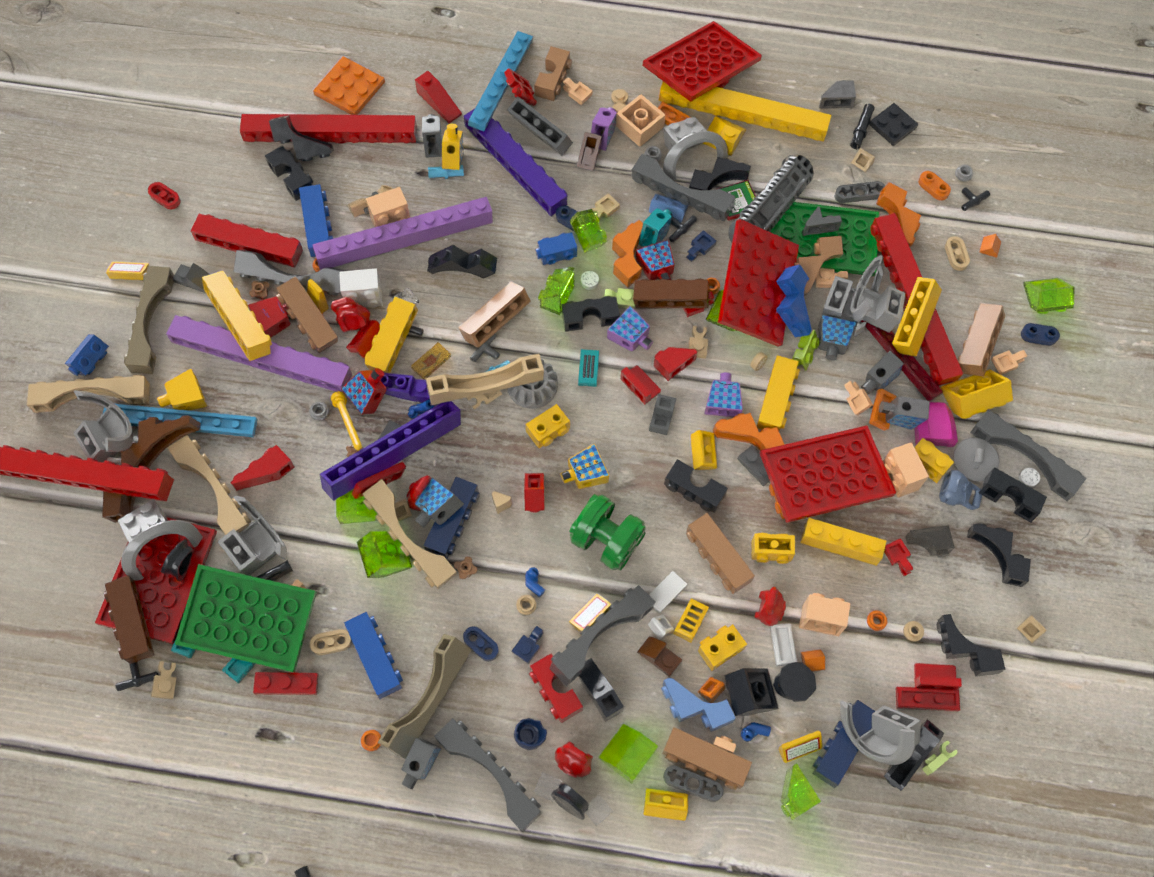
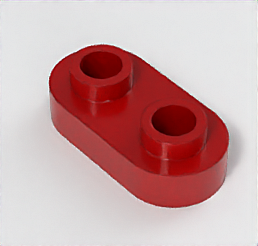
(165, 197)

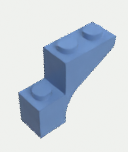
(688, 705)

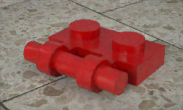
(520, 86)

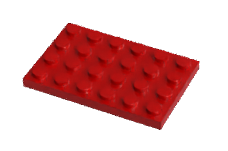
(702, 61)
(751, 284)
(827, 473)
(160, 593)

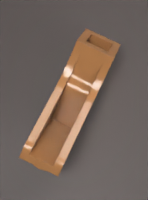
(827, 249)

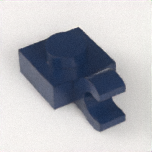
(701, 243)
(527, 647)

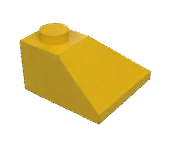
(728, 131)

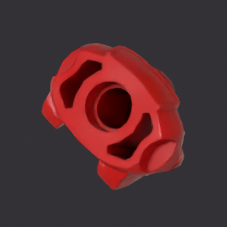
(350, 314)
(416, 489)
(771, 607)
(573, 760)

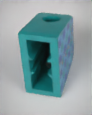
(657, 221)

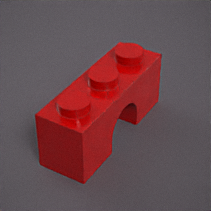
(563, 704)

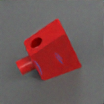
(271, 315)

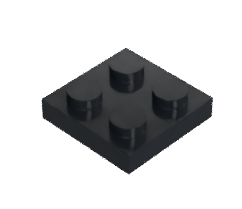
(893, 124)

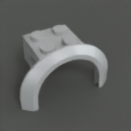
(684, 135)
(840, 299)
(877, 309)
(108, 434)
(146, 524)
(254, 544)
(891, 736)

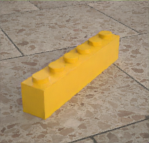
(237, 316)

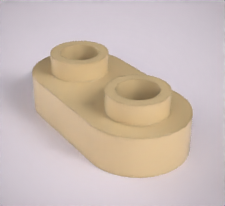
(957, 255)
(331, 642)

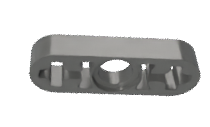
(853, 196)
(706, 794)

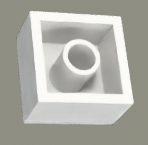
(362, 287)

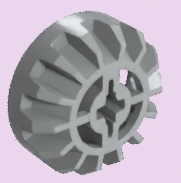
(538, 393)

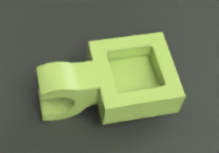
(623, 296)
(934, 762)

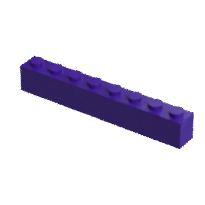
(520, 165)
(390, 449)

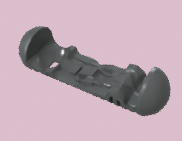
(778, 194)

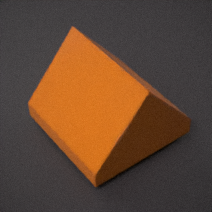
(990, 245)
(814, 660)
(712, 689)

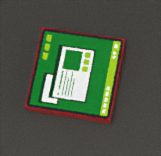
(743, 196)

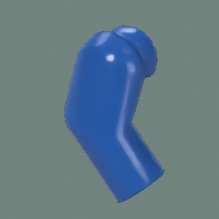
(753, 730)

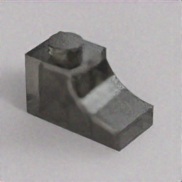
(935, 540)

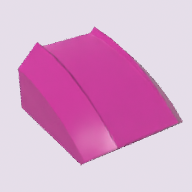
(939, 427)

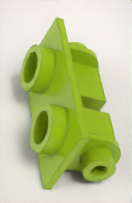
(809, 344)

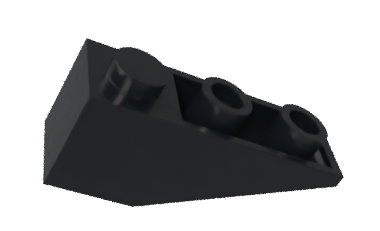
(600, 691)

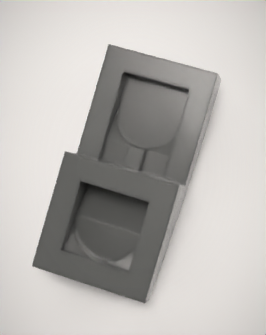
(662, 414)

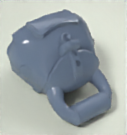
(958, 490)

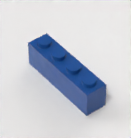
(315, 215)
(373, 656)

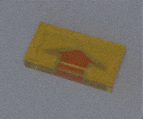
(431, 361)

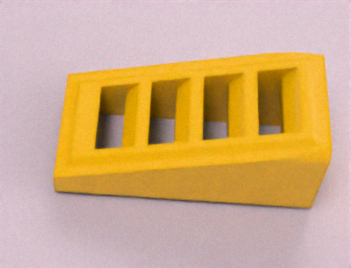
(317, 296)
(682, 633)

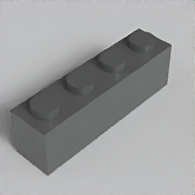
(539, 126)

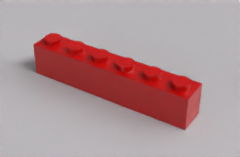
(241, 237)

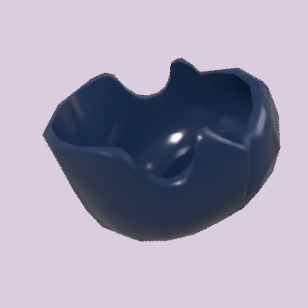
(530, 734)

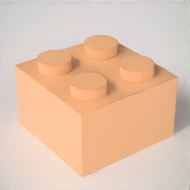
(640, 120)
(388, 207)
(905, 469)
(824, 614)

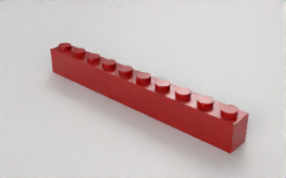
(335, 127)
(904, 273)
(86, 473)

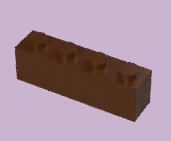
(671, 293)
(128, 619)

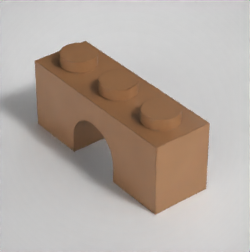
(549, 85)

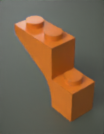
(893, 201)
(625, 246)
(744, 429)

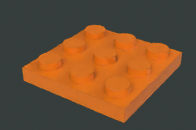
(349, 86)

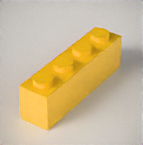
(917, 316)
(391, 335)
(777, 393)
(843, 541)

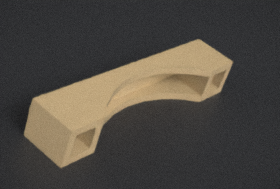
(454, 387)
(50, 396)
(190, 459)
(434, 566)

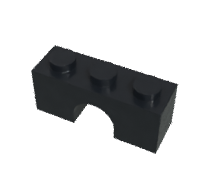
(283, 162)
(604, 309)
(707, 497)
(1027, 500)

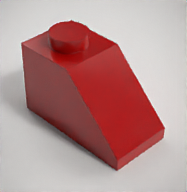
(673, 361)
(534, 492)

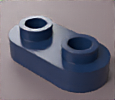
(564, 219)
(1041, 334)
(481, 644)

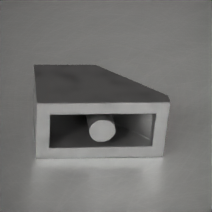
(839, 95)

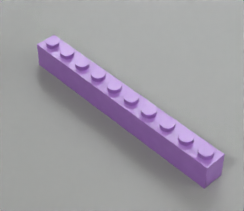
(403, 233)
(281, 361)

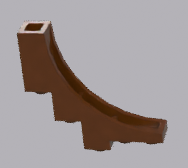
(153, 439)

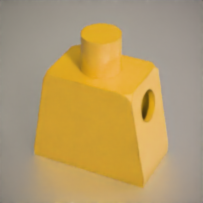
(183, 393)

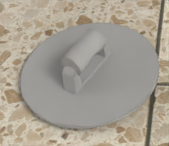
(975, 458)

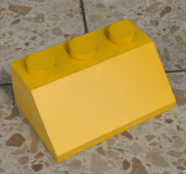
(977, 393)

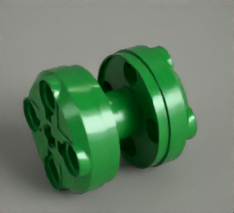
(596, 524)

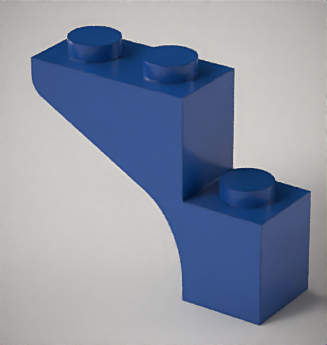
(793, 307)

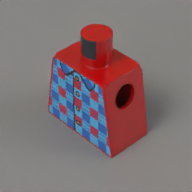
(656, 260)
(365, 390)

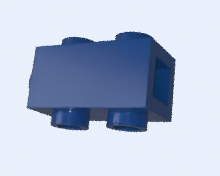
(556, 248)
(86, 355)

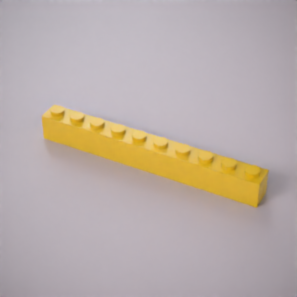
(754, 111)

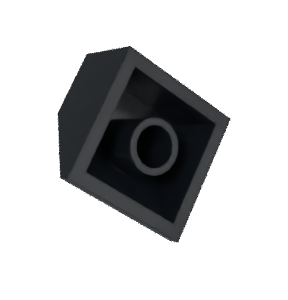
(751, 691)

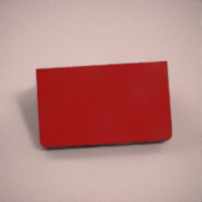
(363, 339)
(640, 384)
(936, 676)

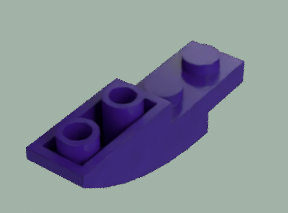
(405, 387)

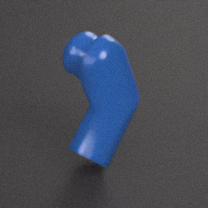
(419, 409)
(531, 582)

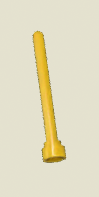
(339, 401)

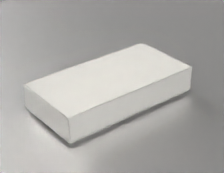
(667, 591)
(783, 644)

